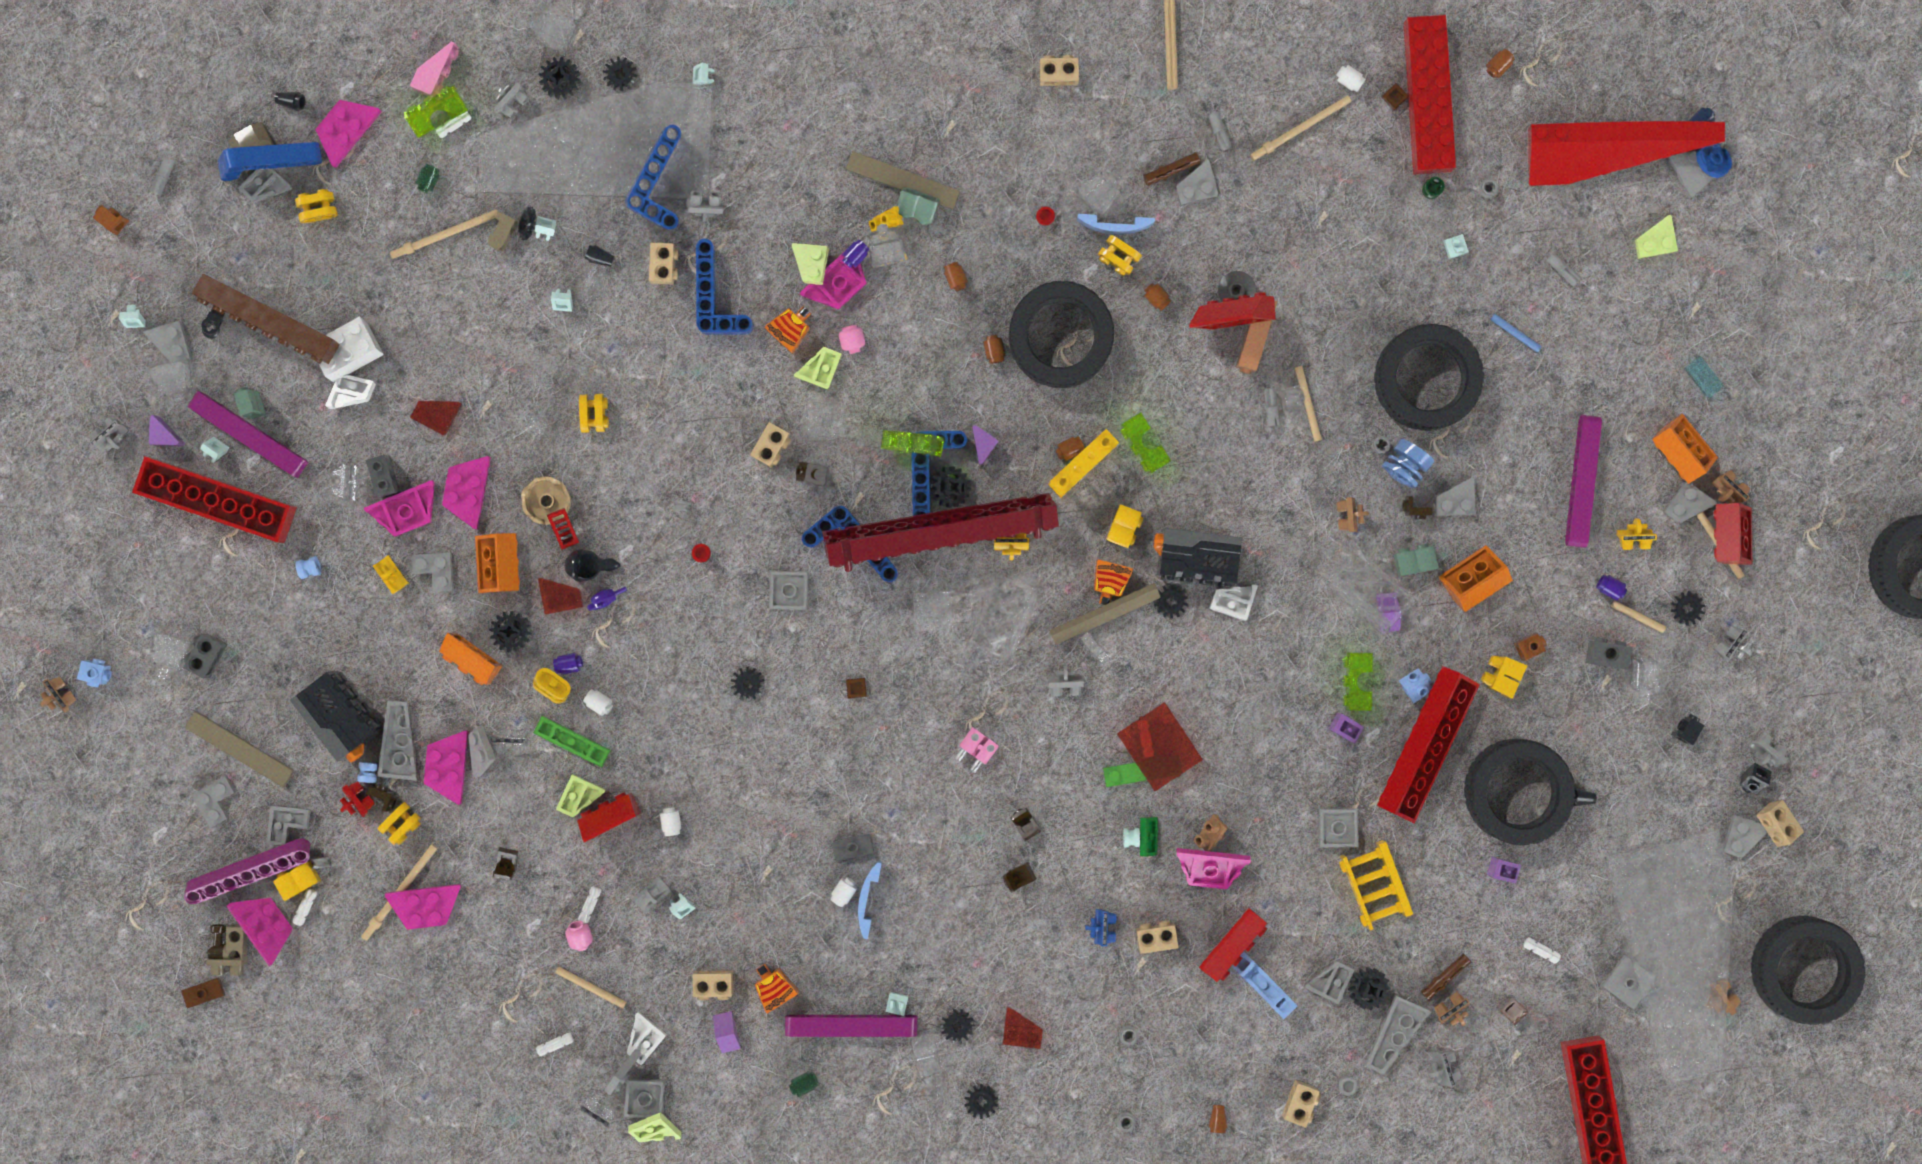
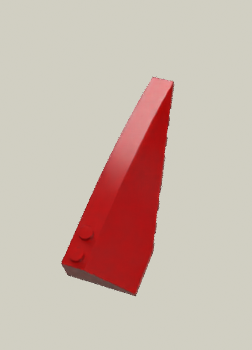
(1590, 149)

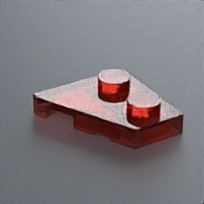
(436, 414)
(559, 597)
(1021, 1031)

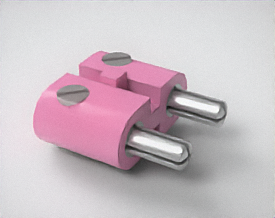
(978, 746)

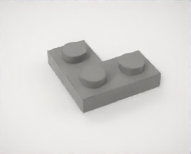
(439, 565)
(209, 800)
(281, 819)

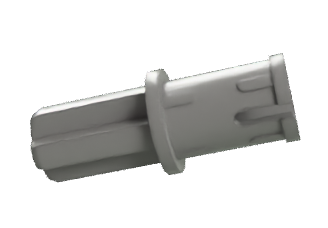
(1219, 131)
(162, 176)
(1563, 269)
(1271, 407)

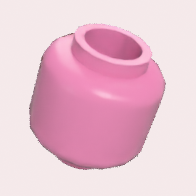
(852, 339)
(579, 935)

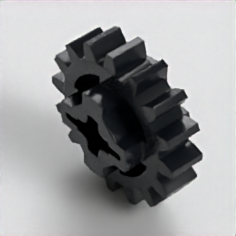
(567, 79)
(942, 487)
(511, 623)
(1362, 984)

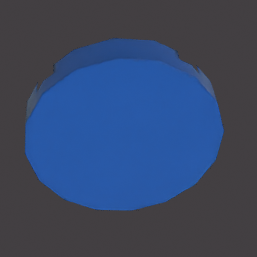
(1714, 160)

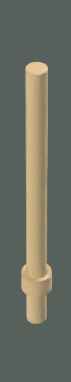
(1269, 147)
(409, 248)
(376, 922)

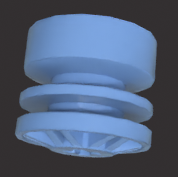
(1406, 465)

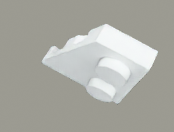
(350, 391)
(1234, 601)
(644, 1037)

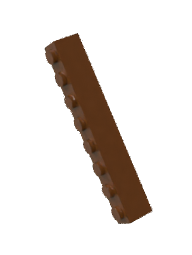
(265, 319)

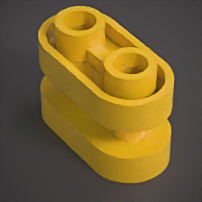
(306, 201)
(1108, 257)
(601, 421)
(551, 685)
(399, 835)

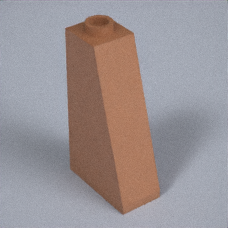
(1253, 346)

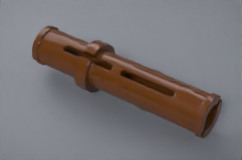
(1164, 172)
(1445, 977)

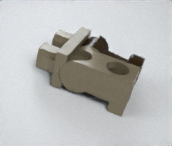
(229, 954)

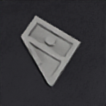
(264, 184)
(1197, 185)
(170, 341)
(1457, 500)
(1331, 982)

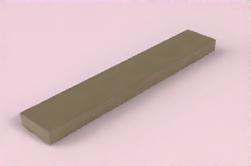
(900, 178)
(1105, 614)
(239, 749)

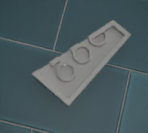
(1397, 1028)

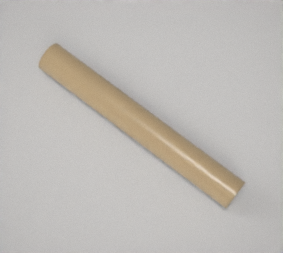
(1638, 616)

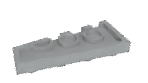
(1689, 171)
(397, 745)

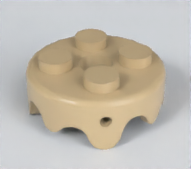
(534, 493)

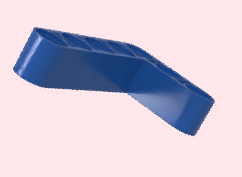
(236, 160)
(651, 178)
(710, 296)
(924, 469)
(835, 524)

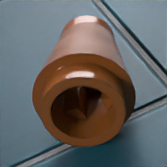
(1218, 1120)

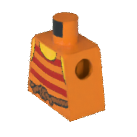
(789, 328)
(1110, 580)
(774, 988)

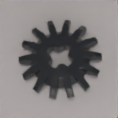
(627, 70)
(526, 223)
(1694, 603)
(1175, 607)
(748, 691)
(952, 1019)
(986, 1106)

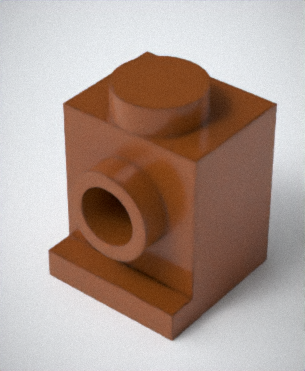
(110, 219)
(1524, 649)

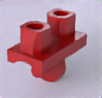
(351, 792)

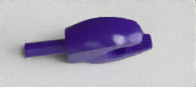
(604, 598)

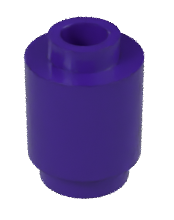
(855, 254)
(1611, 587)
(568, 663)

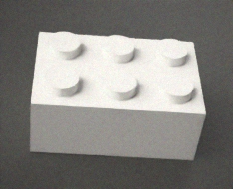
(355, 349)

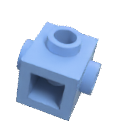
(94, 672)
(1416, 685)

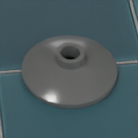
(1236, 280)

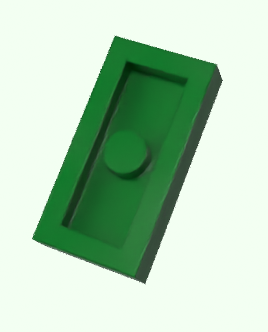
(1148, 836)

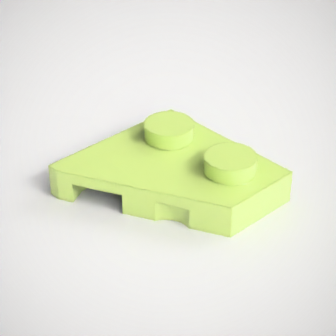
(1657, 240)
(811, 262)
(820, 368)
(578, 795)
(653, 1128)

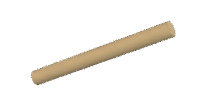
(1308, 404)
(1710, 530)
(590, 987)

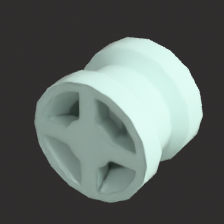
(1131, 837)

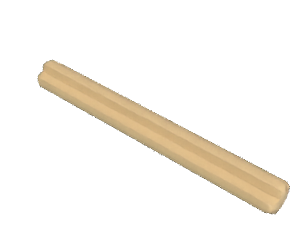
(1170, 39)

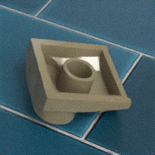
(251, 136)

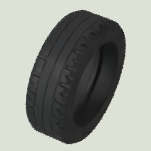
(1084, 299)
(1471, 377)
(1883, 567)
(1561, 798)
(1849, 977)

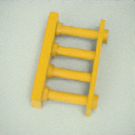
(1083, 463)
(1388, 870)

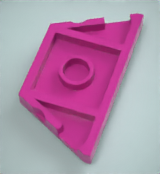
(344, 128)
(838, 285)
(466, 490)
(405, 510)
(446, 766)
(1211, 868)
(424, 906)
(263, 925)

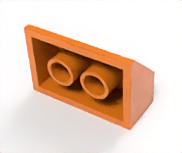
(1685, 449)
(497, 563)
(1476, 578)
(469, 658)

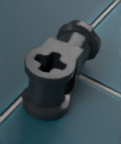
(215, 319)

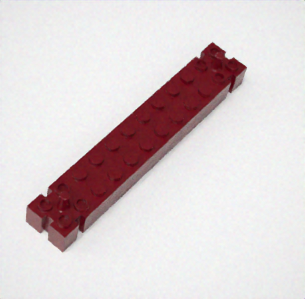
(940, 529)

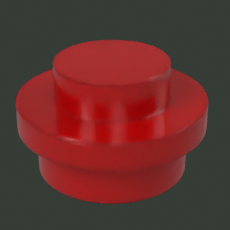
(1045, 216)
(701, 553)

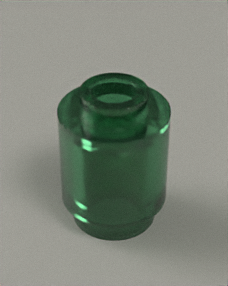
(427, 178)
(803, 1084)

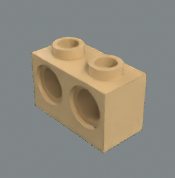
(1059, 77)
(657, 264)
(765, 442)
(1780, 823)
(1157, 942)
(712, 979)
(1296, 1102)

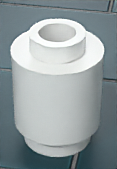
(1350, 78)
(598, 702)
(670, 821)
(843, 891)

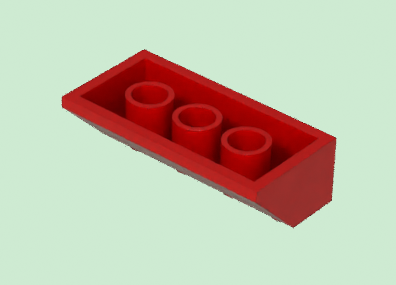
(1234, 312)
(1233, 945)

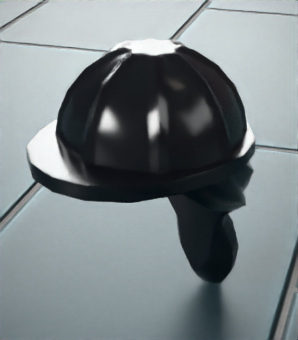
(585, 565)

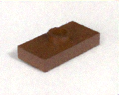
(203, 992)

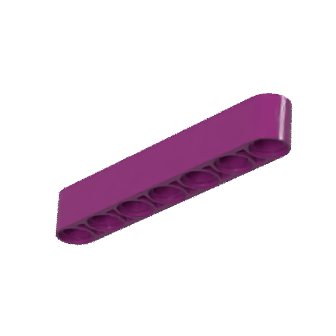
(247, 434)
(1583, 481)
(247, 871)
(851, 1025)

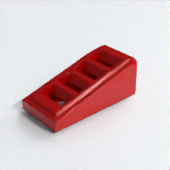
(565, 543)

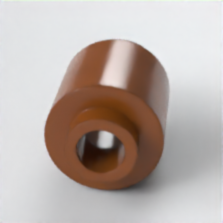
(1500, 63)
(955, 276)
(1157, 296)
(994, 349)
(1069, 448)

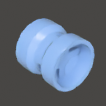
(308, 567)
(365, 775)

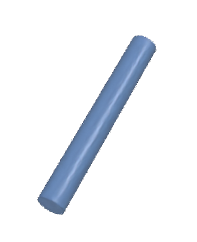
(1515, 332)

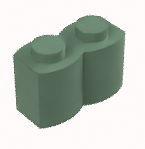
(917, 205)
(249, 403)
(1415, 561)

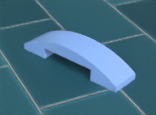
(1090, 222)
(865, 922)
(1265, 986)

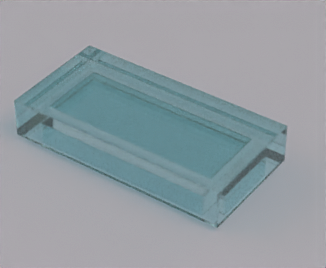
(1704, 377)

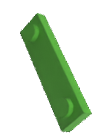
(572, 741)
(1122, 774)

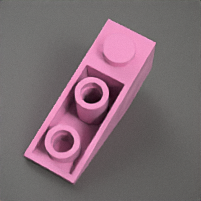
(432, 73)

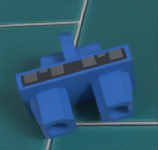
(1099, 927)

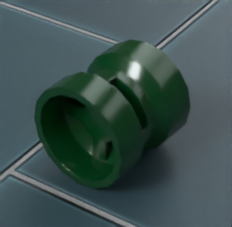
(1433, 184)

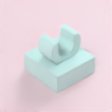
(700, 74)
(545, 226)
(1455, 246)
(562, 301)
(132, 317)
(214, 448)
(681, 907)
(897, 1003)

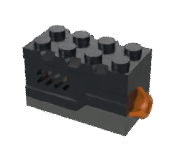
(1198, 556)
(337, 716)

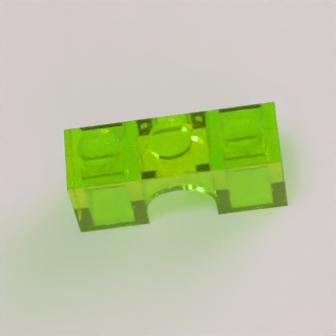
(447, 100)
(912, 443)
(1151, 458)
(1356, 665)

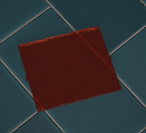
(1159, 746)

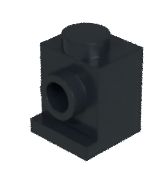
(1688, 729)
(1753, 783)

